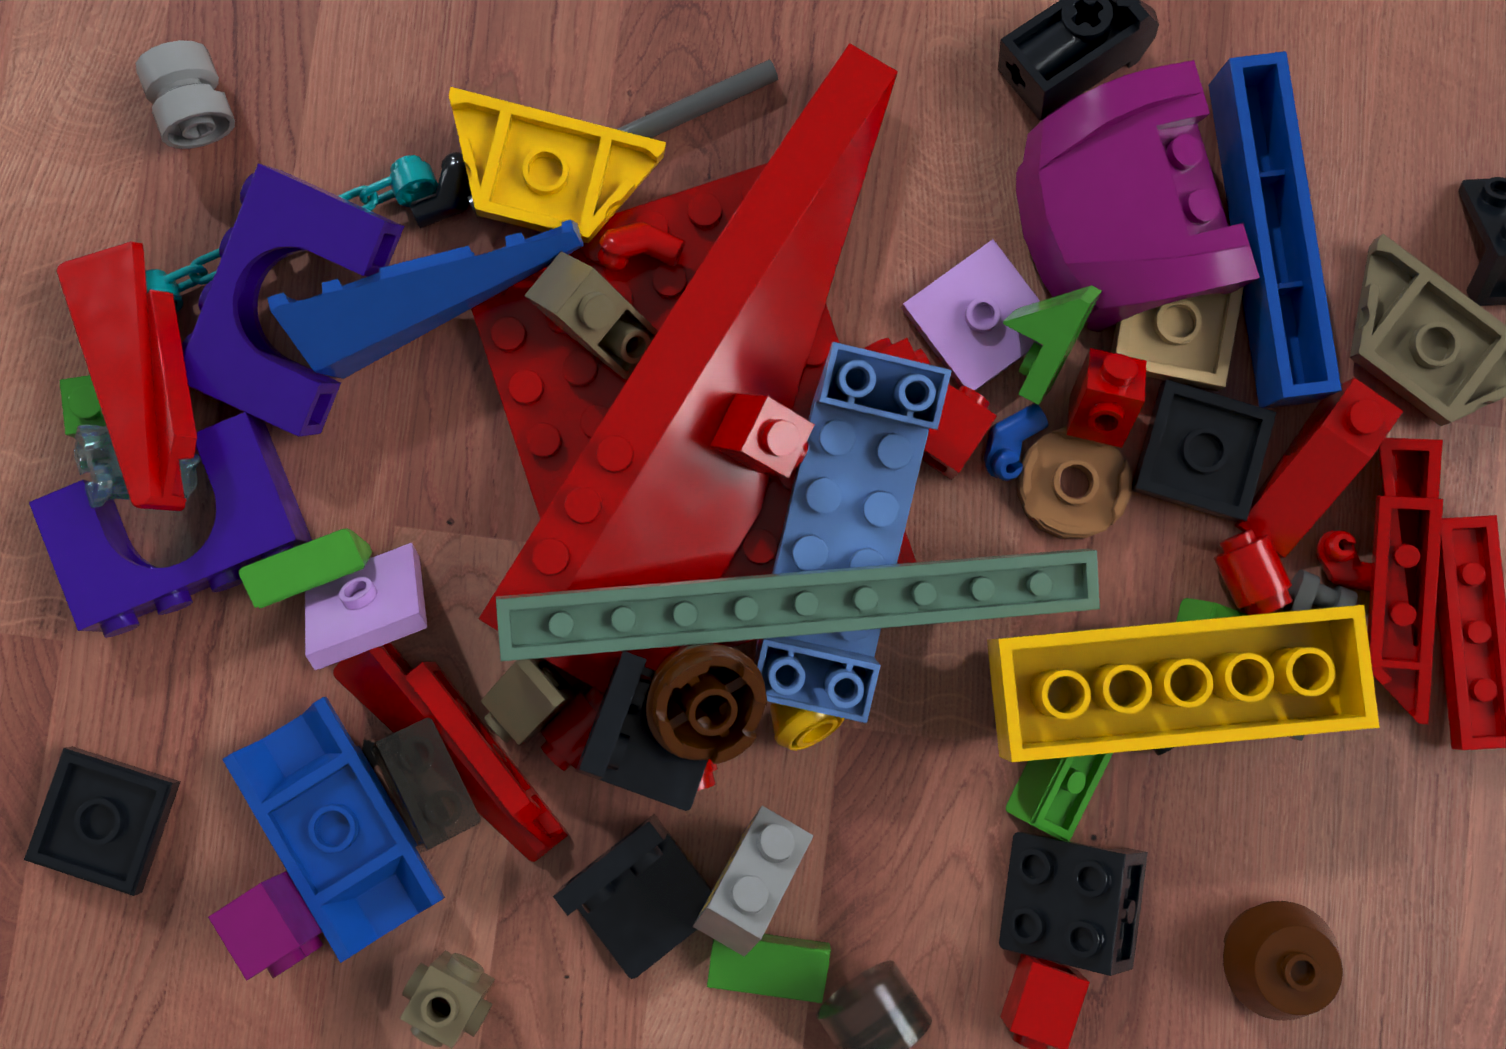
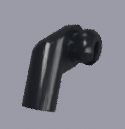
(449, 196)

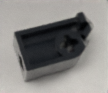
(1074, 49)

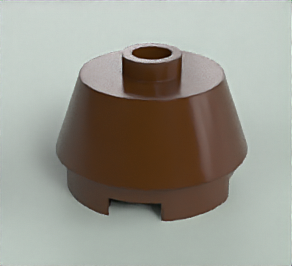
(706, 702)
(1282, 960)

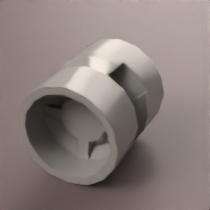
(182, 86)

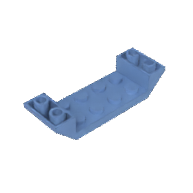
(850, 513)

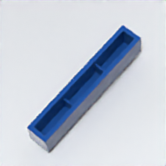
(1271, 197)

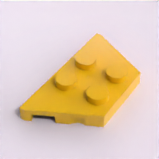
(547, 166)

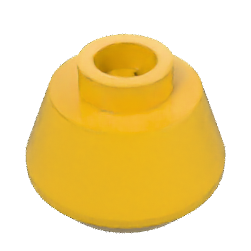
(801, 728)

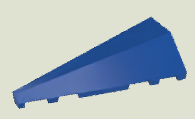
(382, 312)

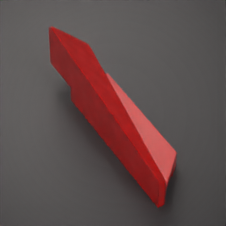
(135, 369)
(1406, 571)
(494, 783)

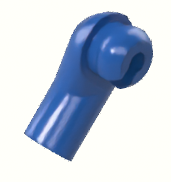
(1006, 441)

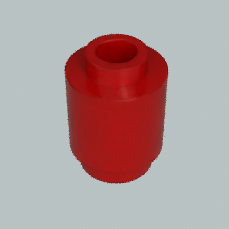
(1253, 573)
(570, 729)

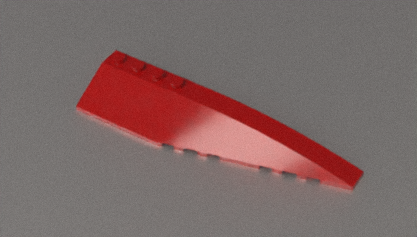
(648, 487)

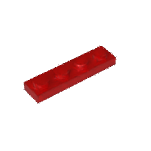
(1473, 631)

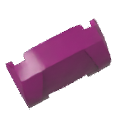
(1127, 198)

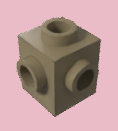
(461, 984)

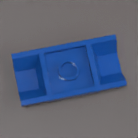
(334, 829)

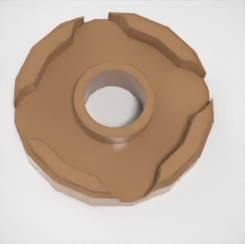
(1051, 508)

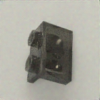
(425, 784)

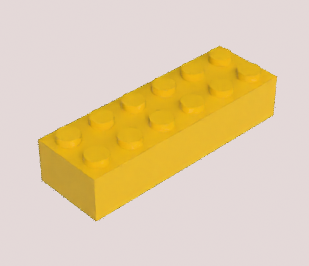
(1182, 683)

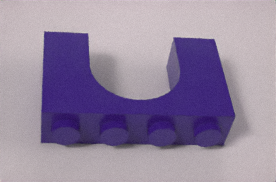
(228, 348)
(113, 585)

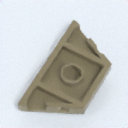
(1426, 337)

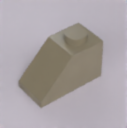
(526, 699)

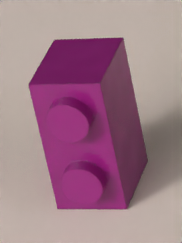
(268, 927)

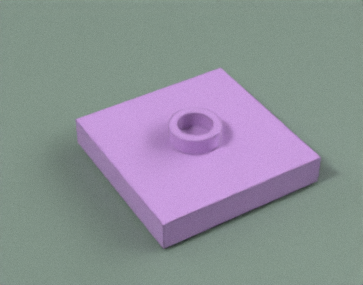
(965, 316)
(365, 608)

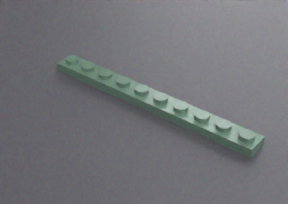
(795, 604)

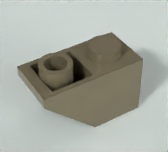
(592, 313)

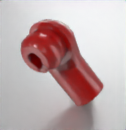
(635, 239)
(1341, 561)

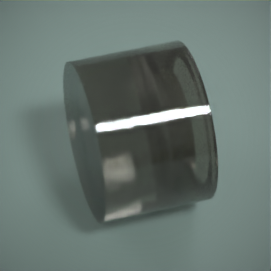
(875, 1011)

